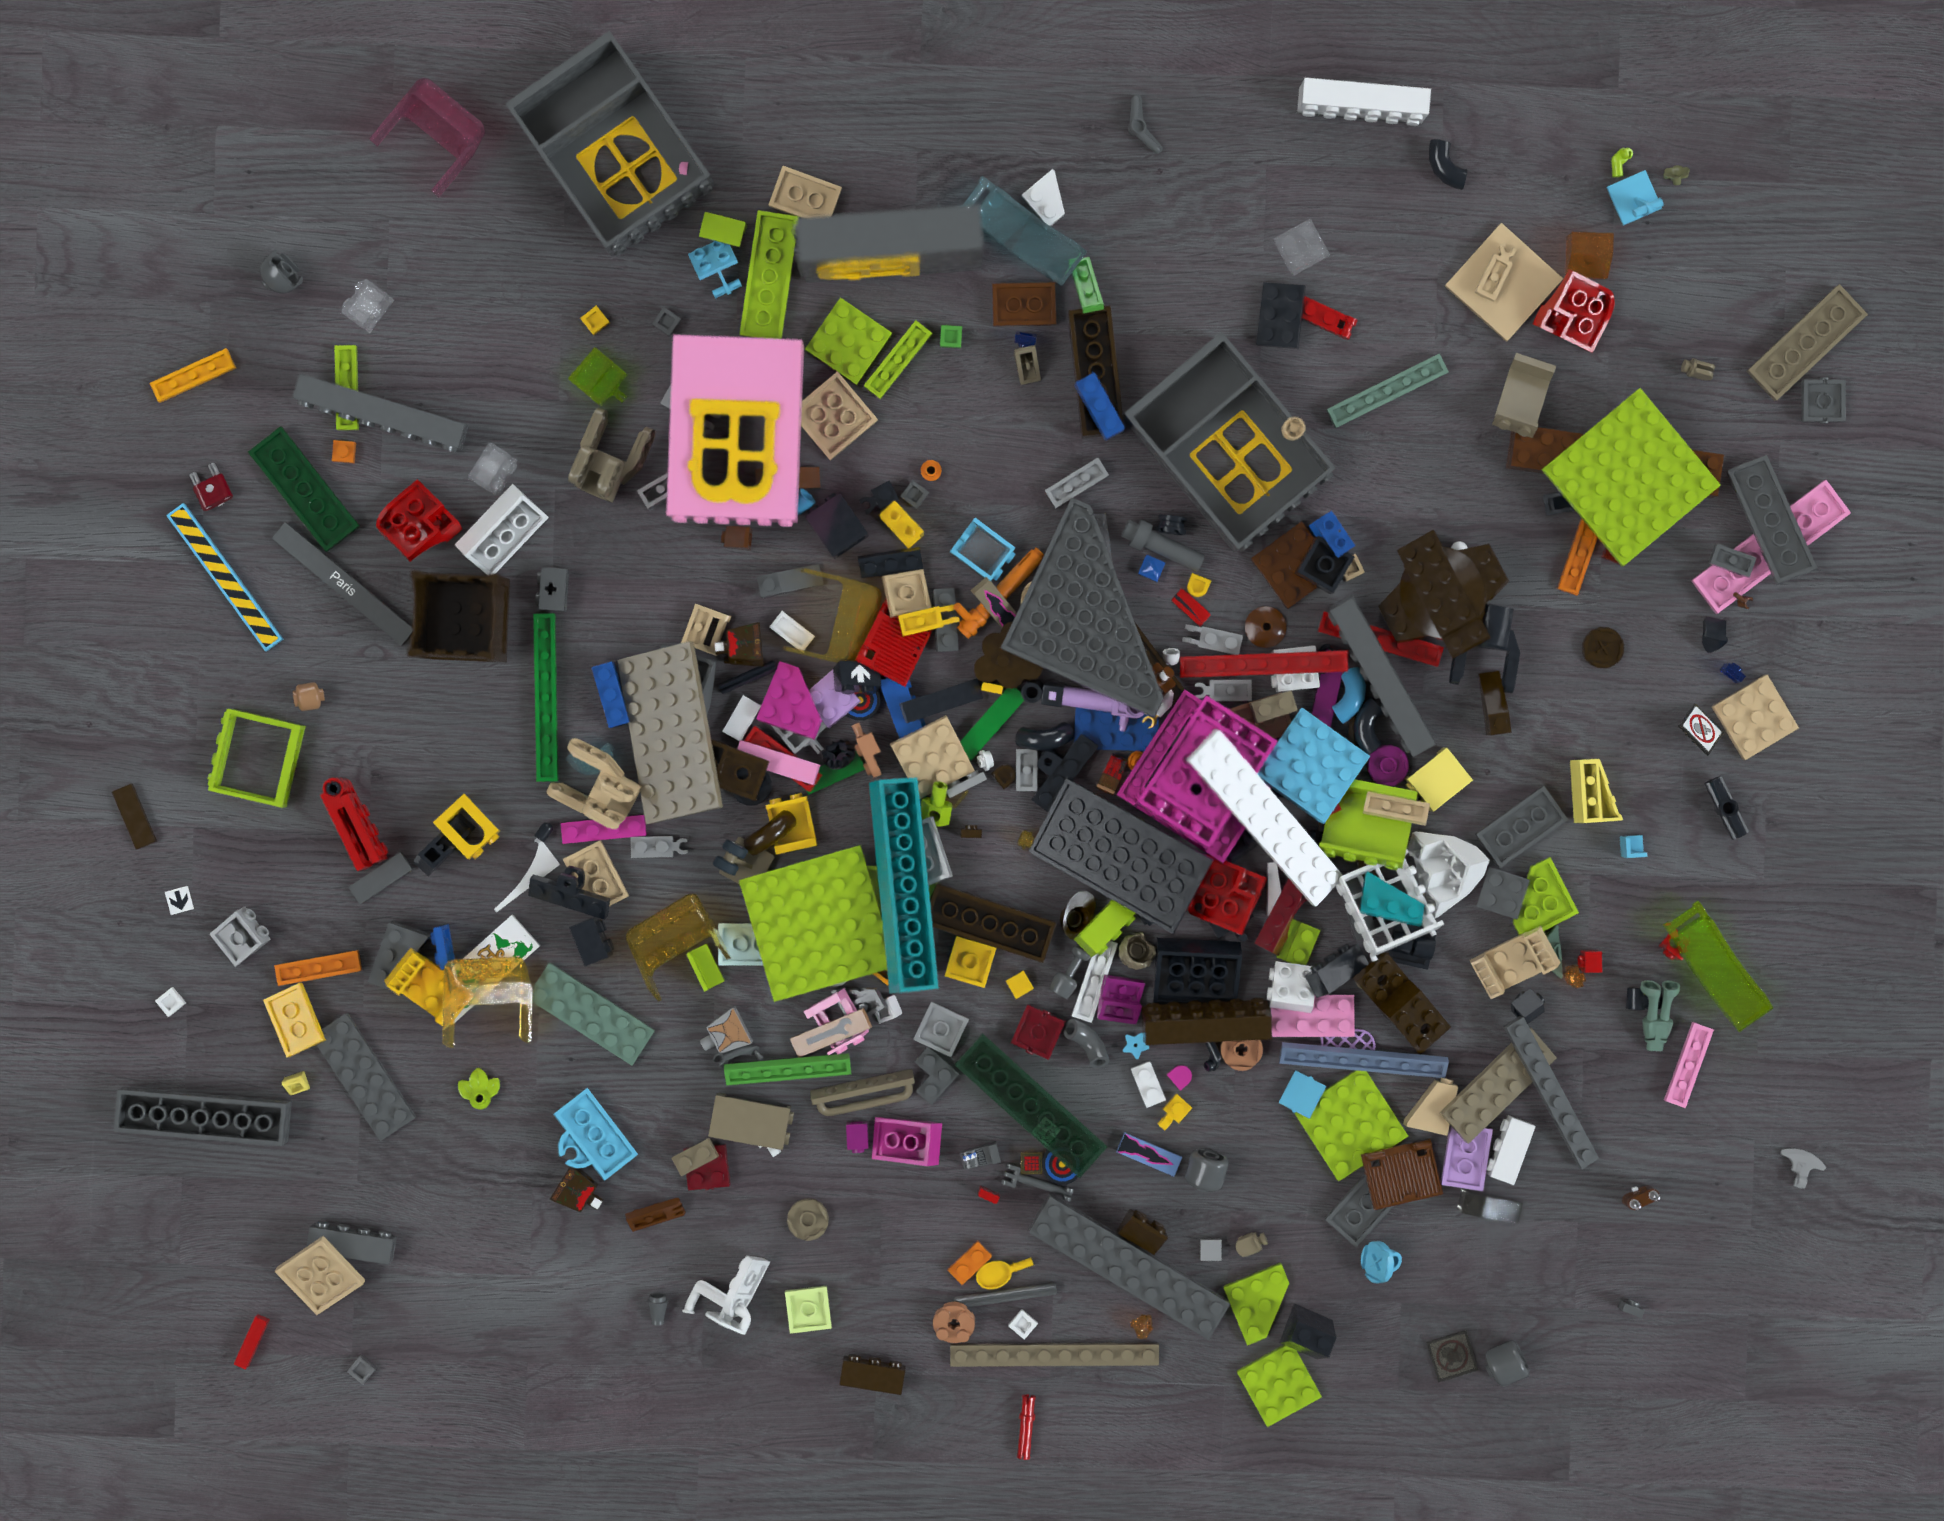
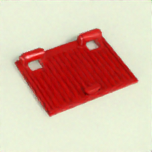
(894, 654)

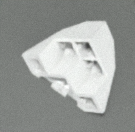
(1446, 868)

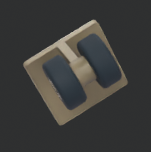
(739, 863)

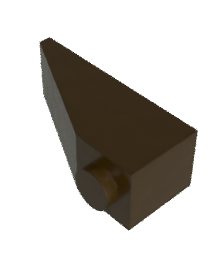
(1494, 704)

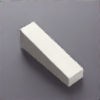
(1273, 886)

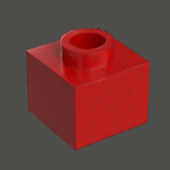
(1590, 961)

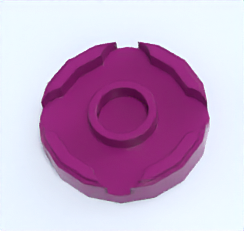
(1388, 765)

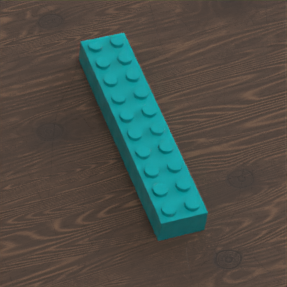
(903, 885)

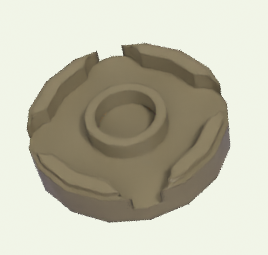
(808, 1219)

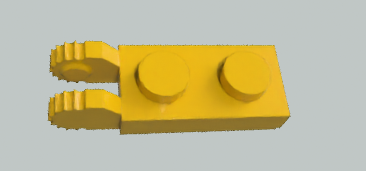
(925, 620)

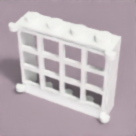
(1407, 878)

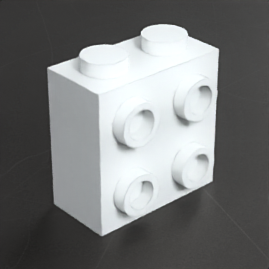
(1299, 681)
(1290, 987)

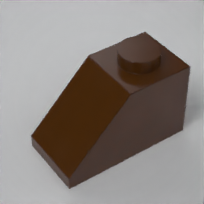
(737, 537)

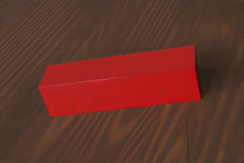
(251, 1341)

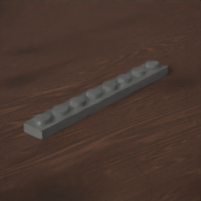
(1551, 1092)

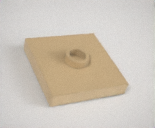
(906, 592)

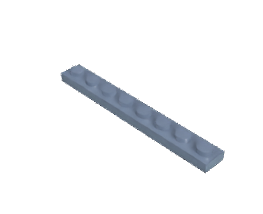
(1363, 1060)

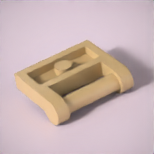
(699, 626)

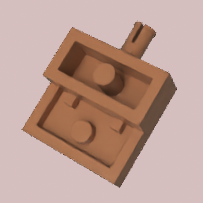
(868, 748)

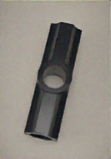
(1720, 795)

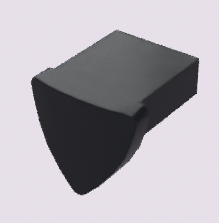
(1714, 634)

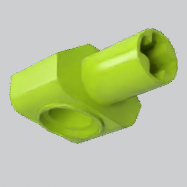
(937, 803)

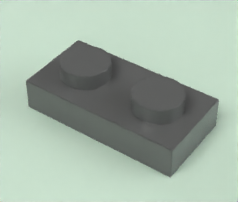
(1732, 560)

